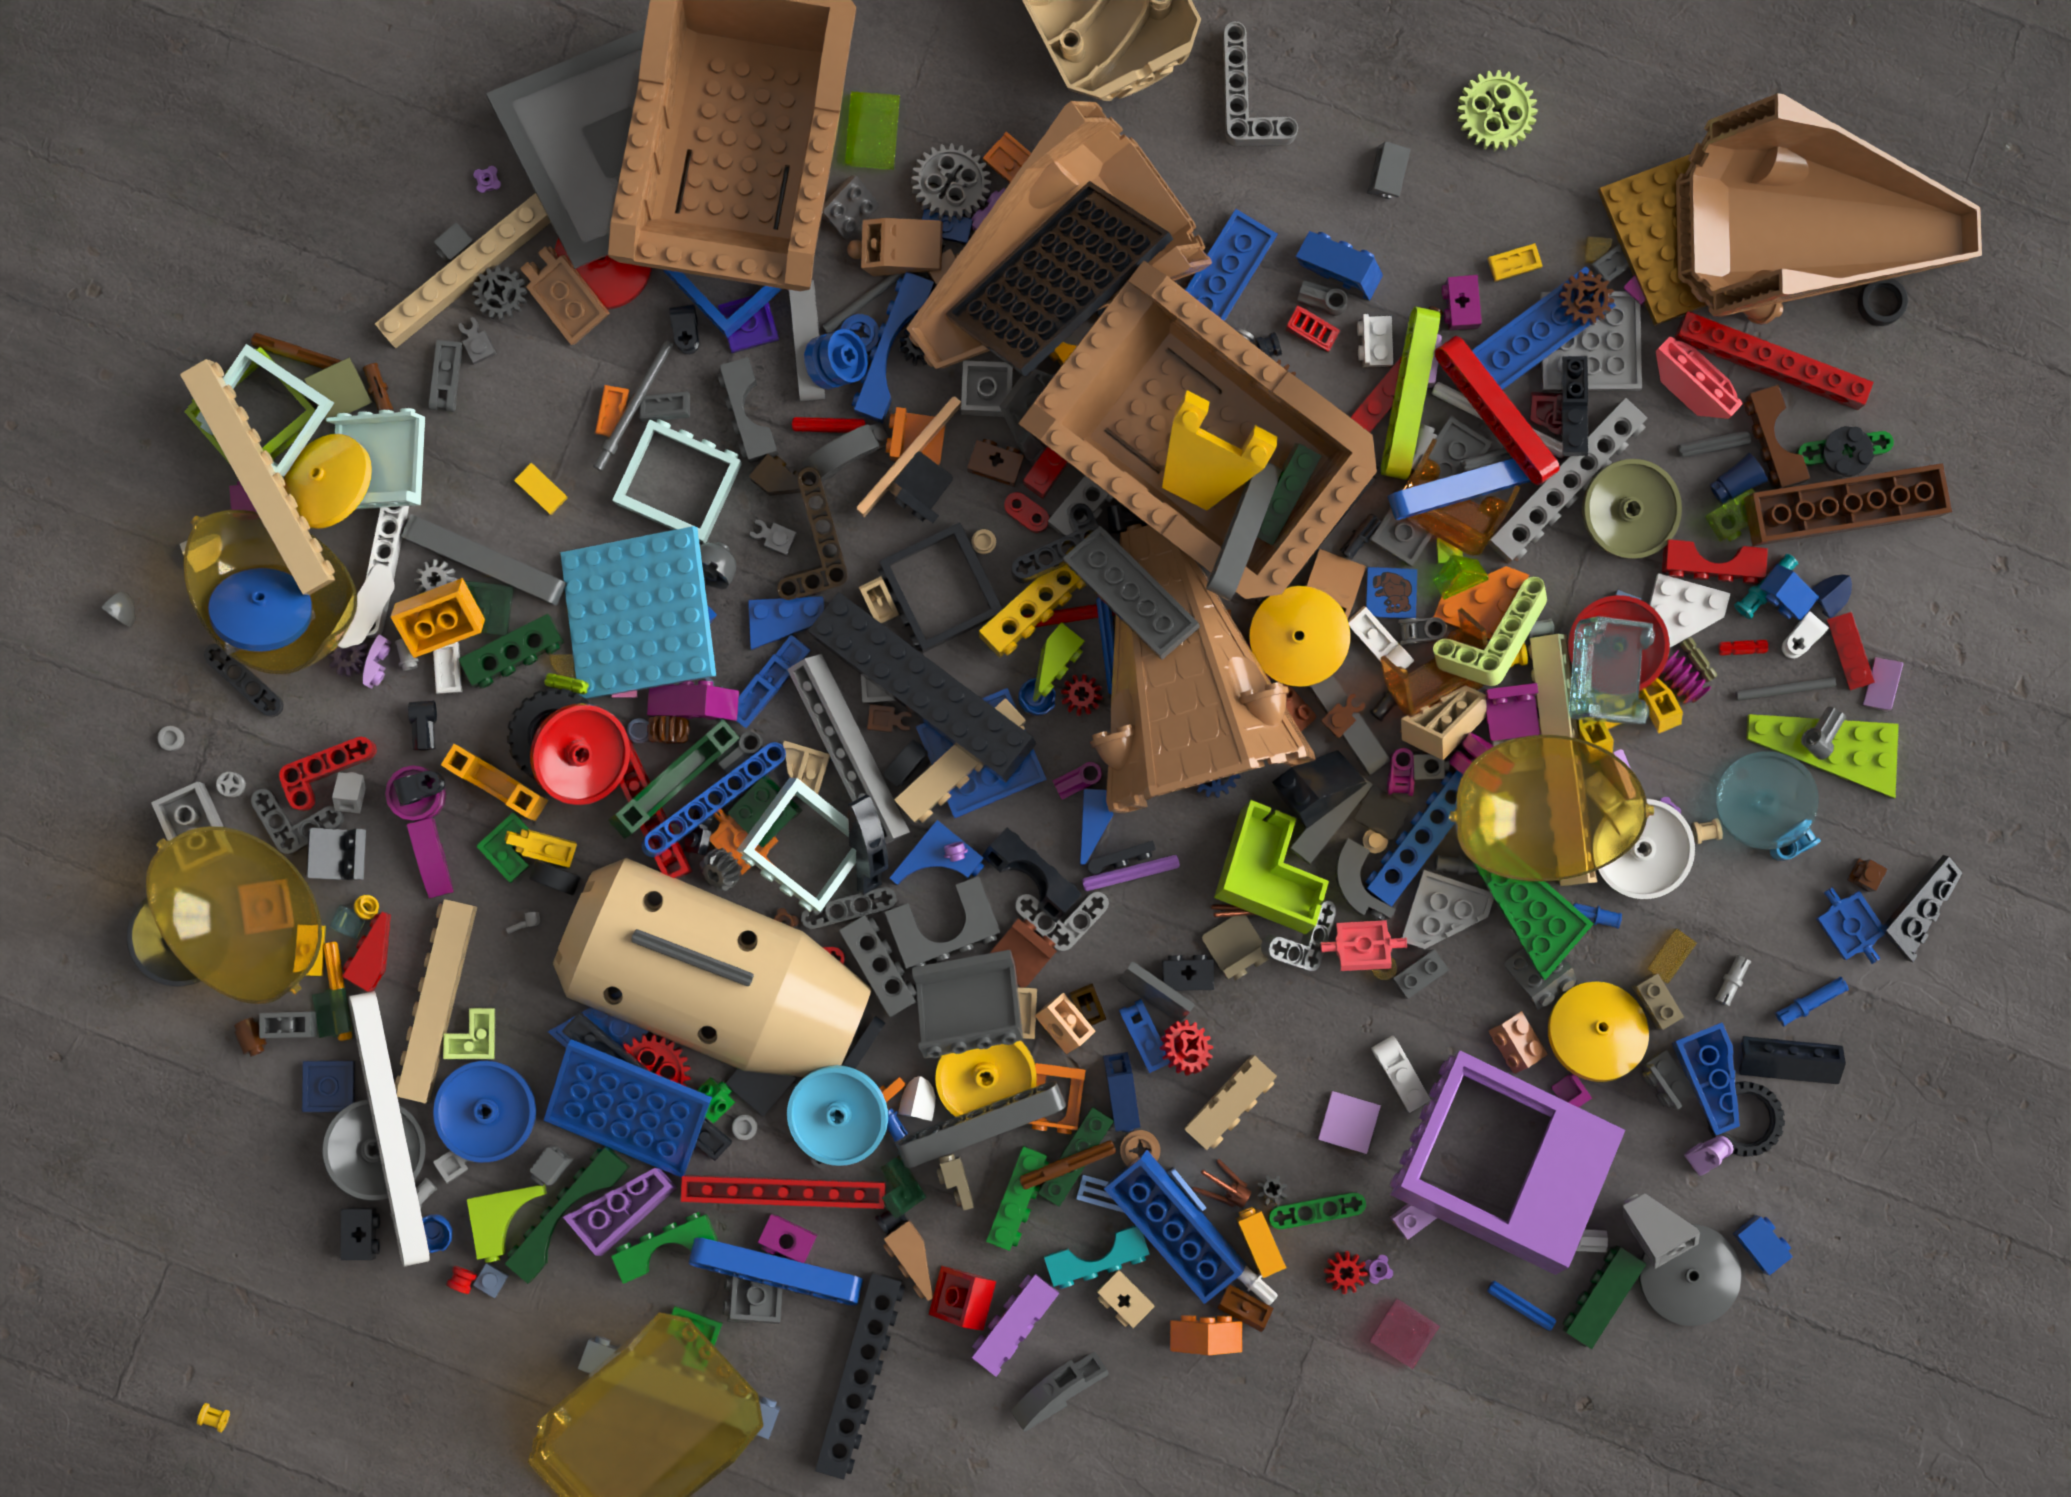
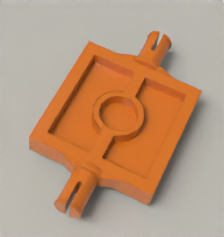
(731, 835)

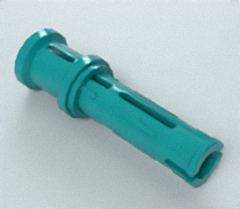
(1756, 596)

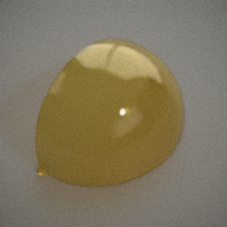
(240, 542)
(1548, 808)
(234, 912)

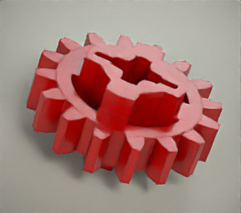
(1186, 1047)

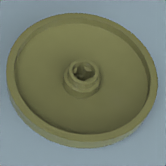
(1653, 504)

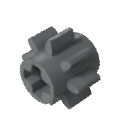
(1275, 1184)

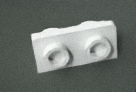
(1376, 341)

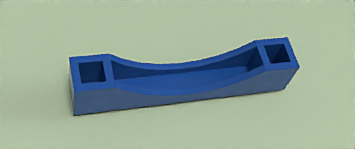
(875, 397)

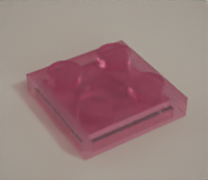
(1404, 1333)

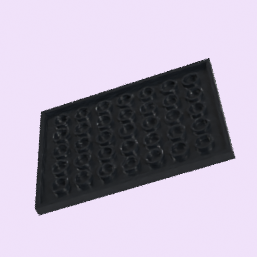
(1058, 277)

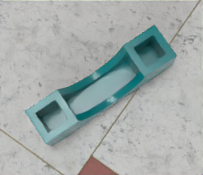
(1066, 1267)

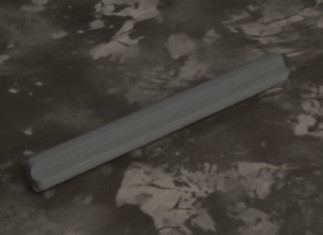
(692, 957)

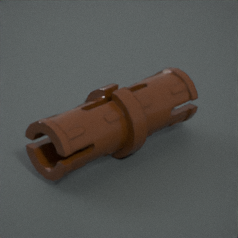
(372, 373)

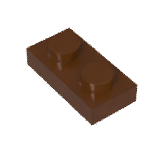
(1245, 1308)

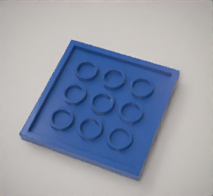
(983, 785)

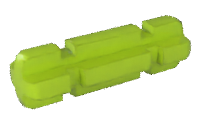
(567, 683)

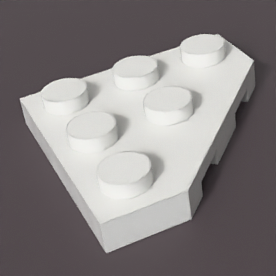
(1686, 606)

